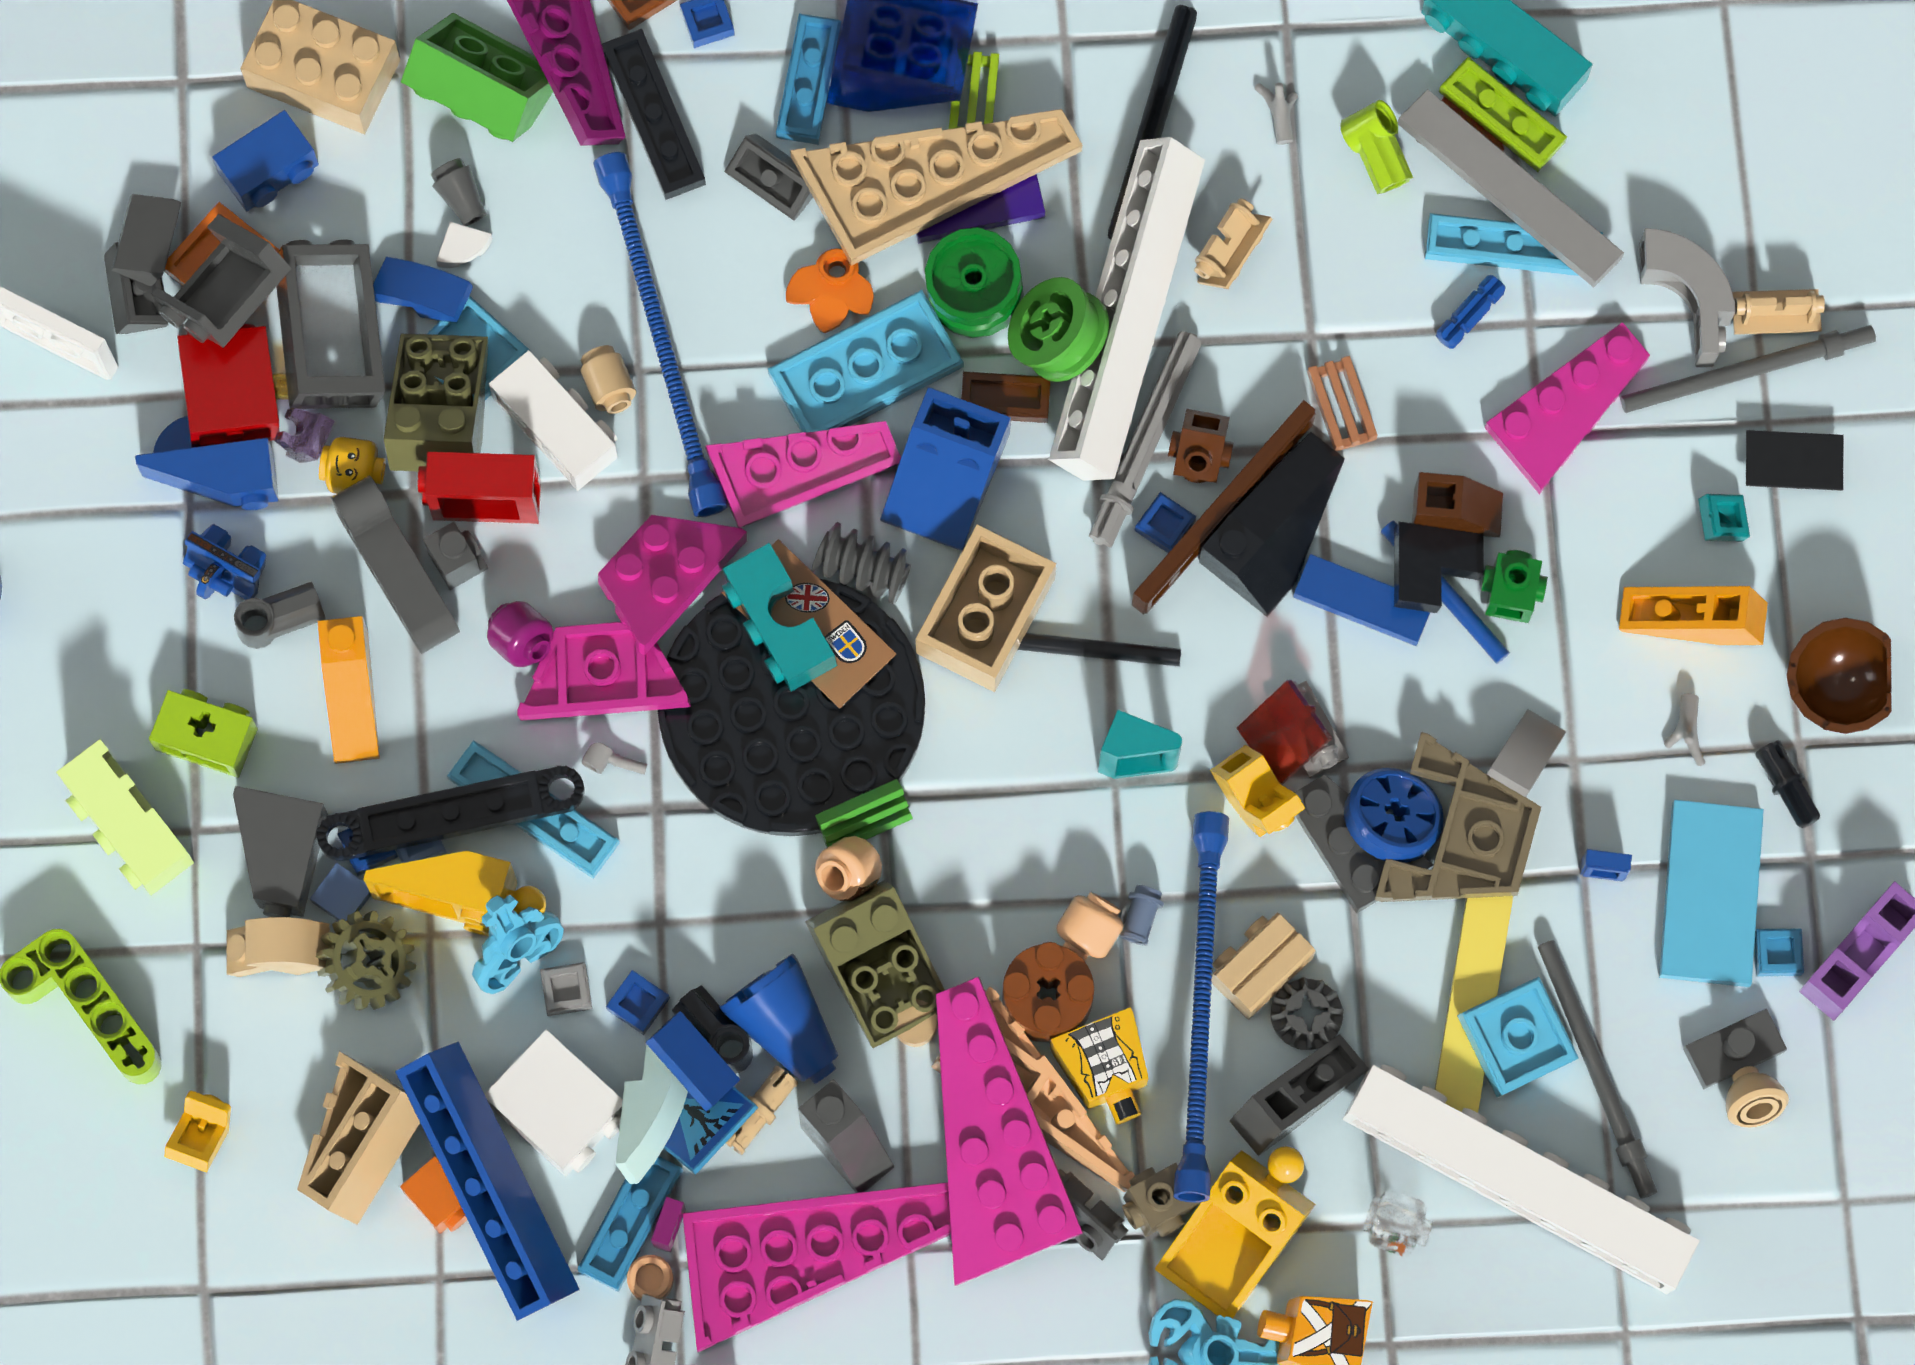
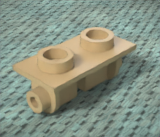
(1223, 259)
(1778, 311)

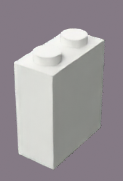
(556, 1104)

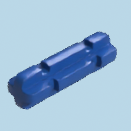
(1470, 311)

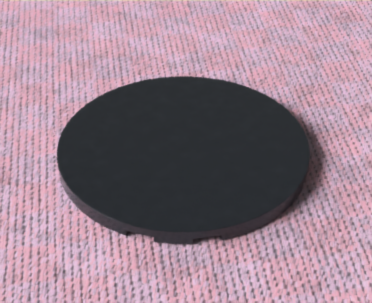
(780, 754)

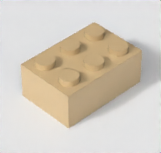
(320, 64)
(985, 608)

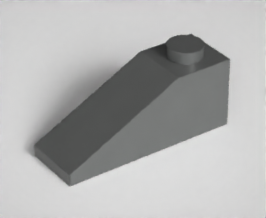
(1297, 1094)

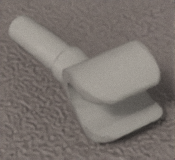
(600, 755)

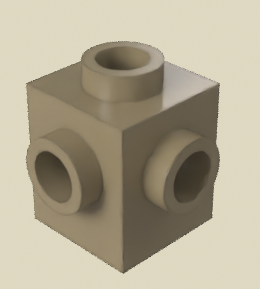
(1145, 1213)

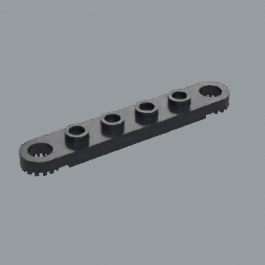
(450, 813)

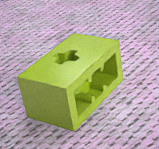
(219, 750)

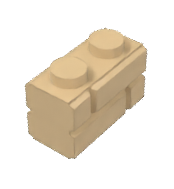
(1262, 964)

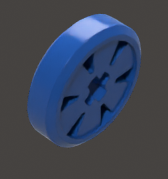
(1409, 799)

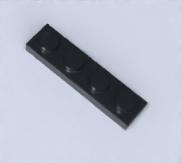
(653, 114)

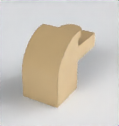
(276, 945)

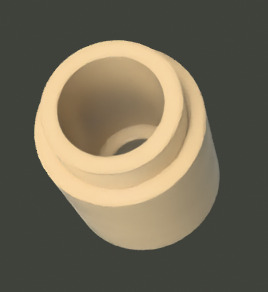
(607, 379)

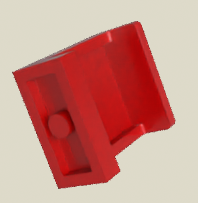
(229, 388)

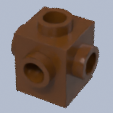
(1201, 446)

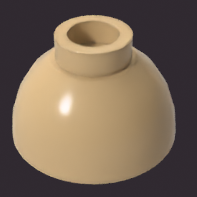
(1754, 1098)

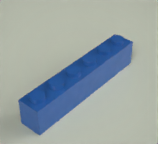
(487, 1180)

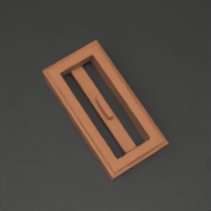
(1331, 370)

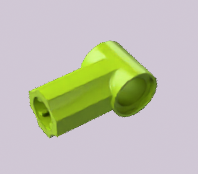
(1373, 136)

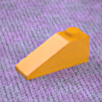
(1696, 614)
(349, 688)

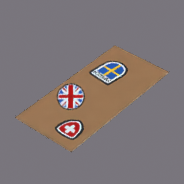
(855, 646)

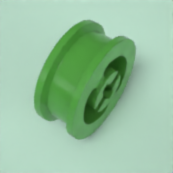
(1058, 329)

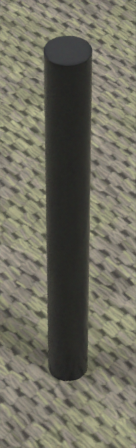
(1100, 649)

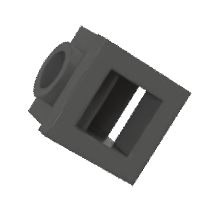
(455, 555)

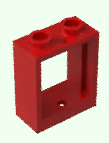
(481, 487)

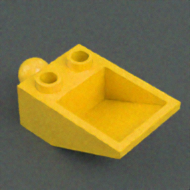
(452, 887)
(1232, 1237)

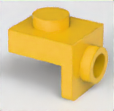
(199, 1131)

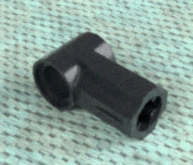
(715, 1026)

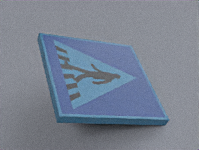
(703, 1132)

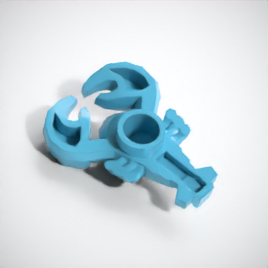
(511, 939)
(1205, 1345)

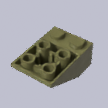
(433, 415)
(876, 961)

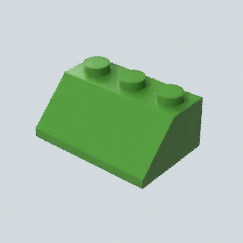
(478, 77)

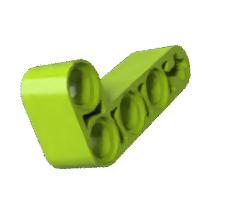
(92, 1010)

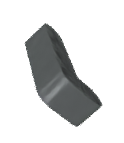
(394, 564)

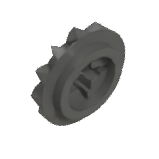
(1292, 1028)

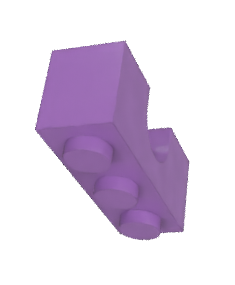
(1862, 952)

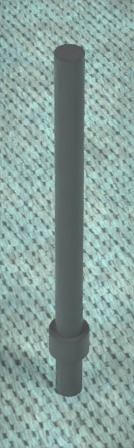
(1828, 346)
(1630, 1151)

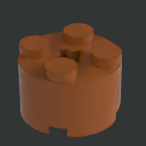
(1048, 967)

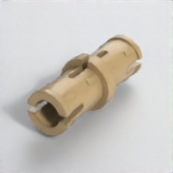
(767, 1099)

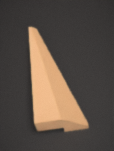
(1055, 1105)

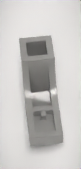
(1698, 280)

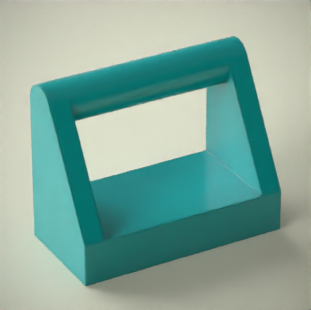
(1138, 748)

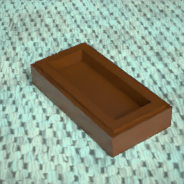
(1016, 396)

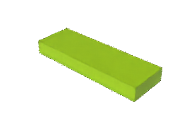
(1503, 114)

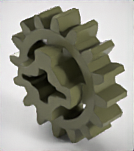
(354, 949)

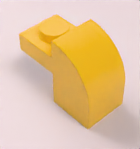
(1256, 792)

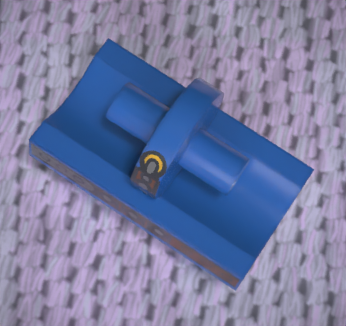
(221, 569)

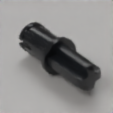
(1788, 783)

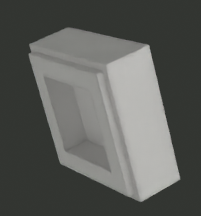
(566, 989)

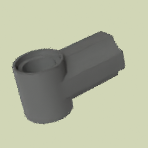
(283, 612)

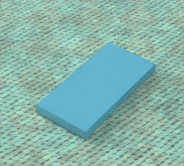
(866, 366)
(1711, 893)

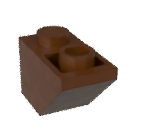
(1457, 504)

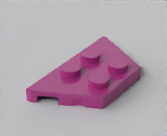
(664, 572)
(600, 672)

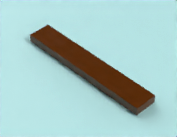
(1235, 493)

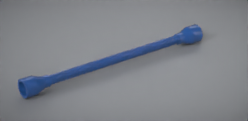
(704, 488)
(1193, 1175)

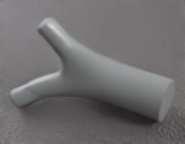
(1280, 111)
(1687, 727)

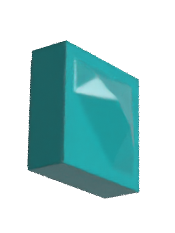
(1724, 517)

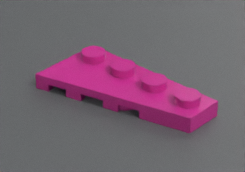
(1559, 412)
(785, 471)

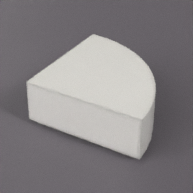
(462, 245)

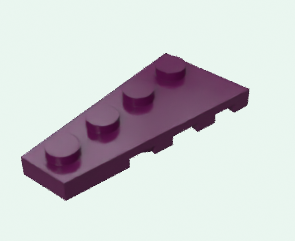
(574, 64)

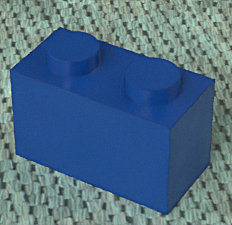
(266, 161)

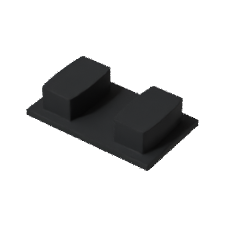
(1794, 460)

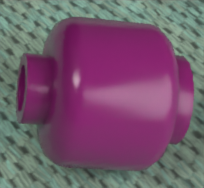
(519, 634)

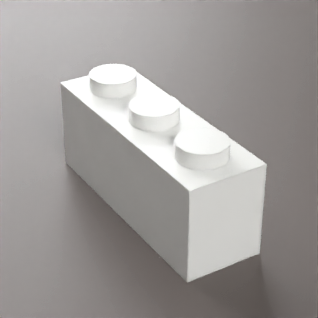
(554, 419)

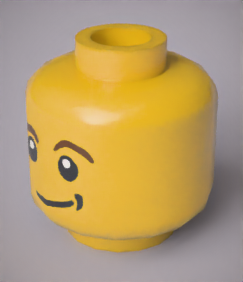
(350, 461)

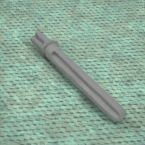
(1118, 500)

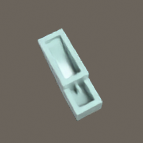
(647, 1117)

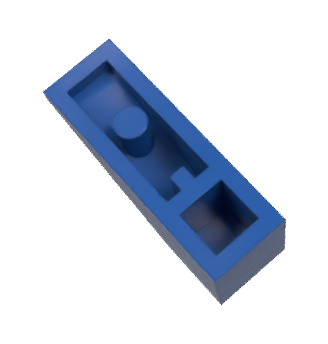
(226, 472)

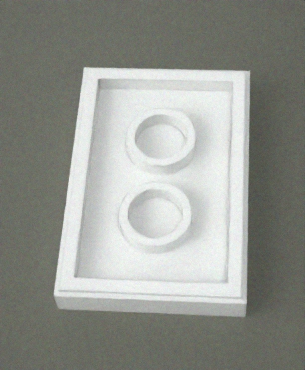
(56, 334)

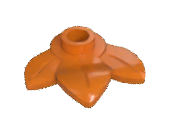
(828, 295)

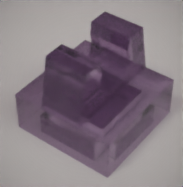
(309, 437)

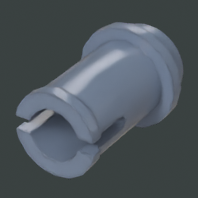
(1141, 914)

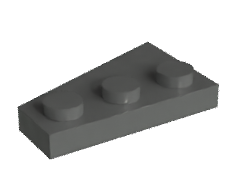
(1349, 864)

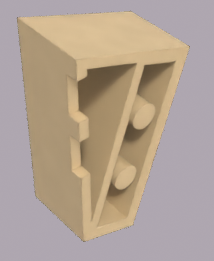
(359, 1140)

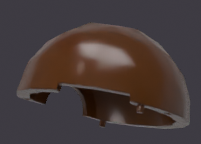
(1842, 675)

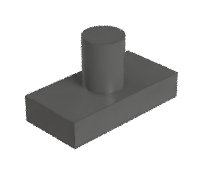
(1734, 1047)

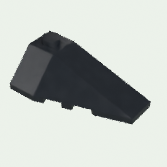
(1270, 532)

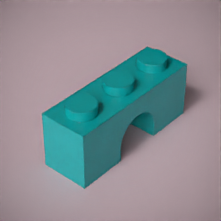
(795, 652)

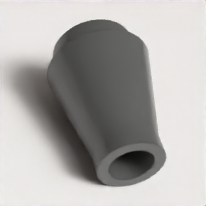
(458, 189)

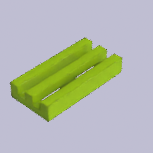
(978, 61)

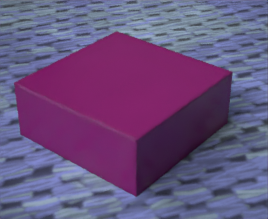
(668, 1224)

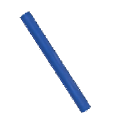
(1463, 612)

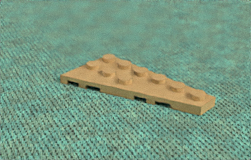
(916, 179)

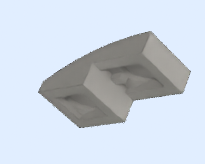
(1526, 753)

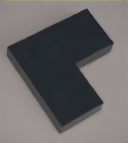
(1427, 553)

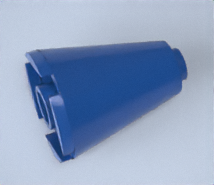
(785, 1020)

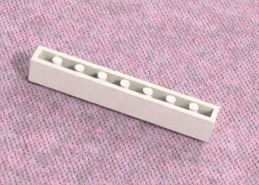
(1134, 293)
(1522, 1179)

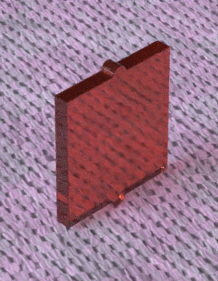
(1285, 731)

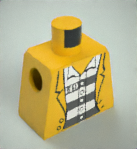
(1105, 1063)

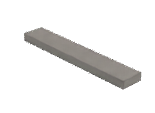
(1510, 188)

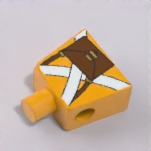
(1318, 1330)

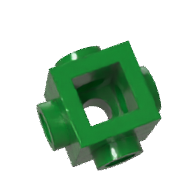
(1513, 586)

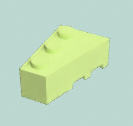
(123, 819)

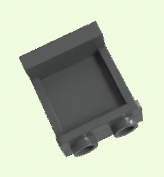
(225, 286)

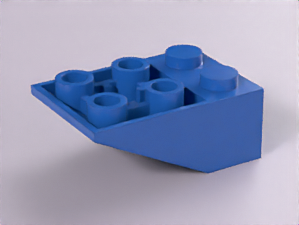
(946, 468)

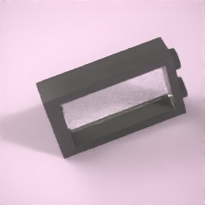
(330, 326)

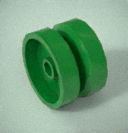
(990, 265)

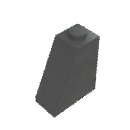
(279, 848)
(844, 1137)

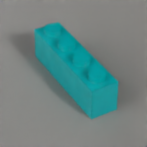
(1514, 47)

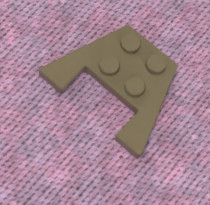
(1482, 838)

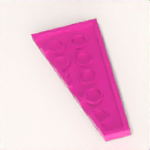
(999, 1165)
(782, 1254)

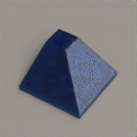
(901, 53)

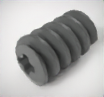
(863, 562)

